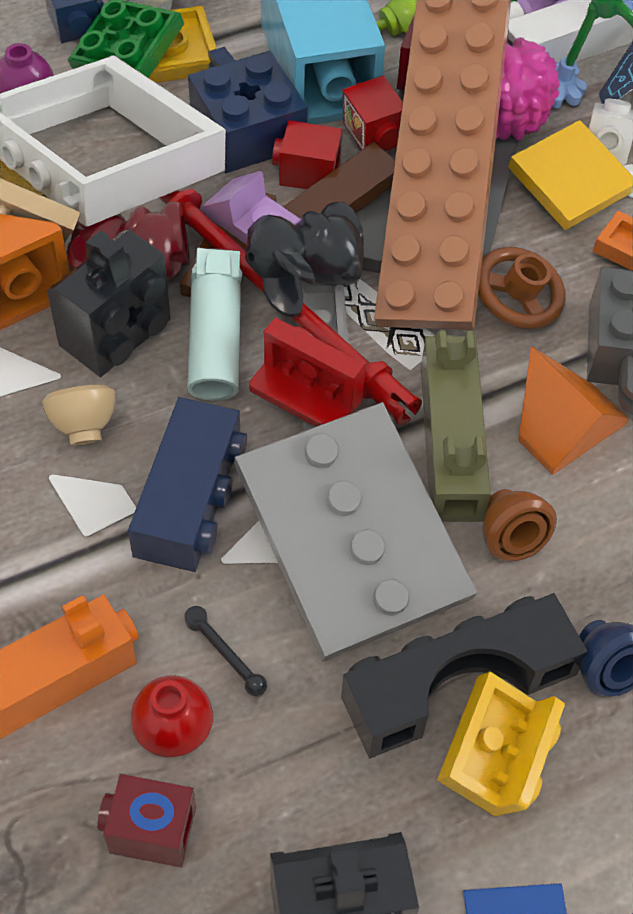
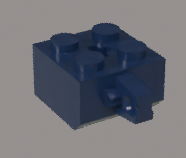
(248, 100)

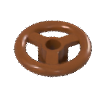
(523, 283)

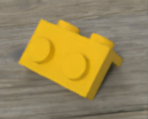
(501, 746)

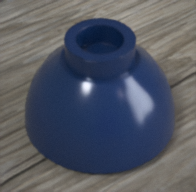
(609, 659)

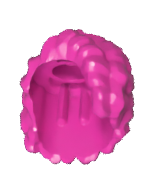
(527, 89)

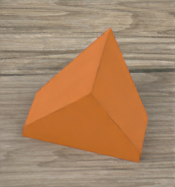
(563, 413)

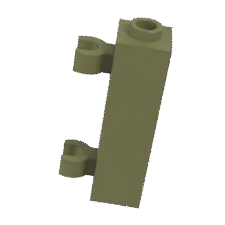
(455, 427)

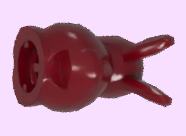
(162, 230)

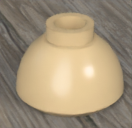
(80, 412)

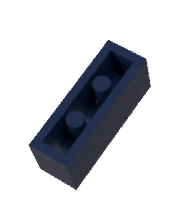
(187, 485)

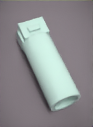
(214, 325)

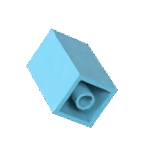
(324, 49)

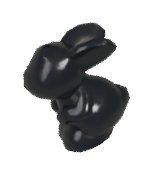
(321, 250)

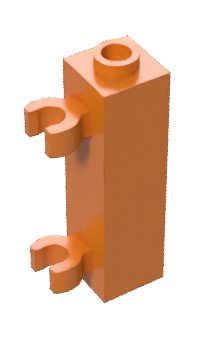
(63, 660)

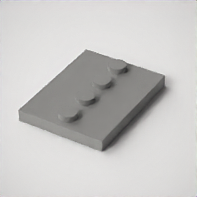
(353, 530)

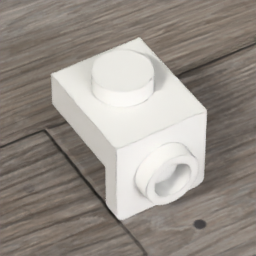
(613, 127)

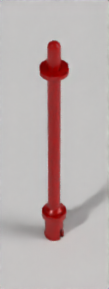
(378, 377)

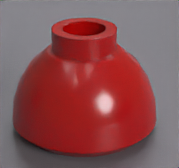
(171, 716)

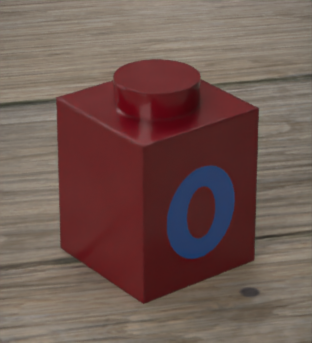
(148, 820)

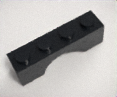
(525, 645)

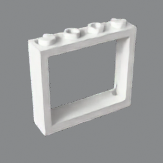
(191, 139)

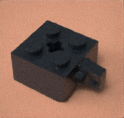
(111, 301)
(345, 879)

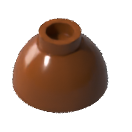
(517, 524)

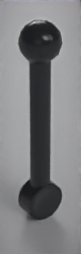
(197, 620)

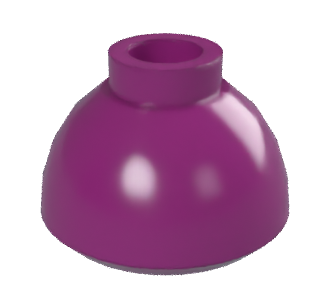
(22, 67)

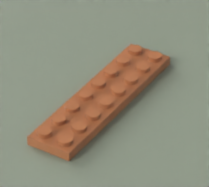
(443, 166)

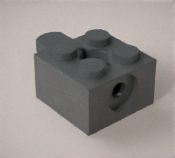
(612, 333)

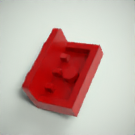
(307, 375)

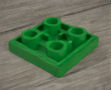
(129, 32)

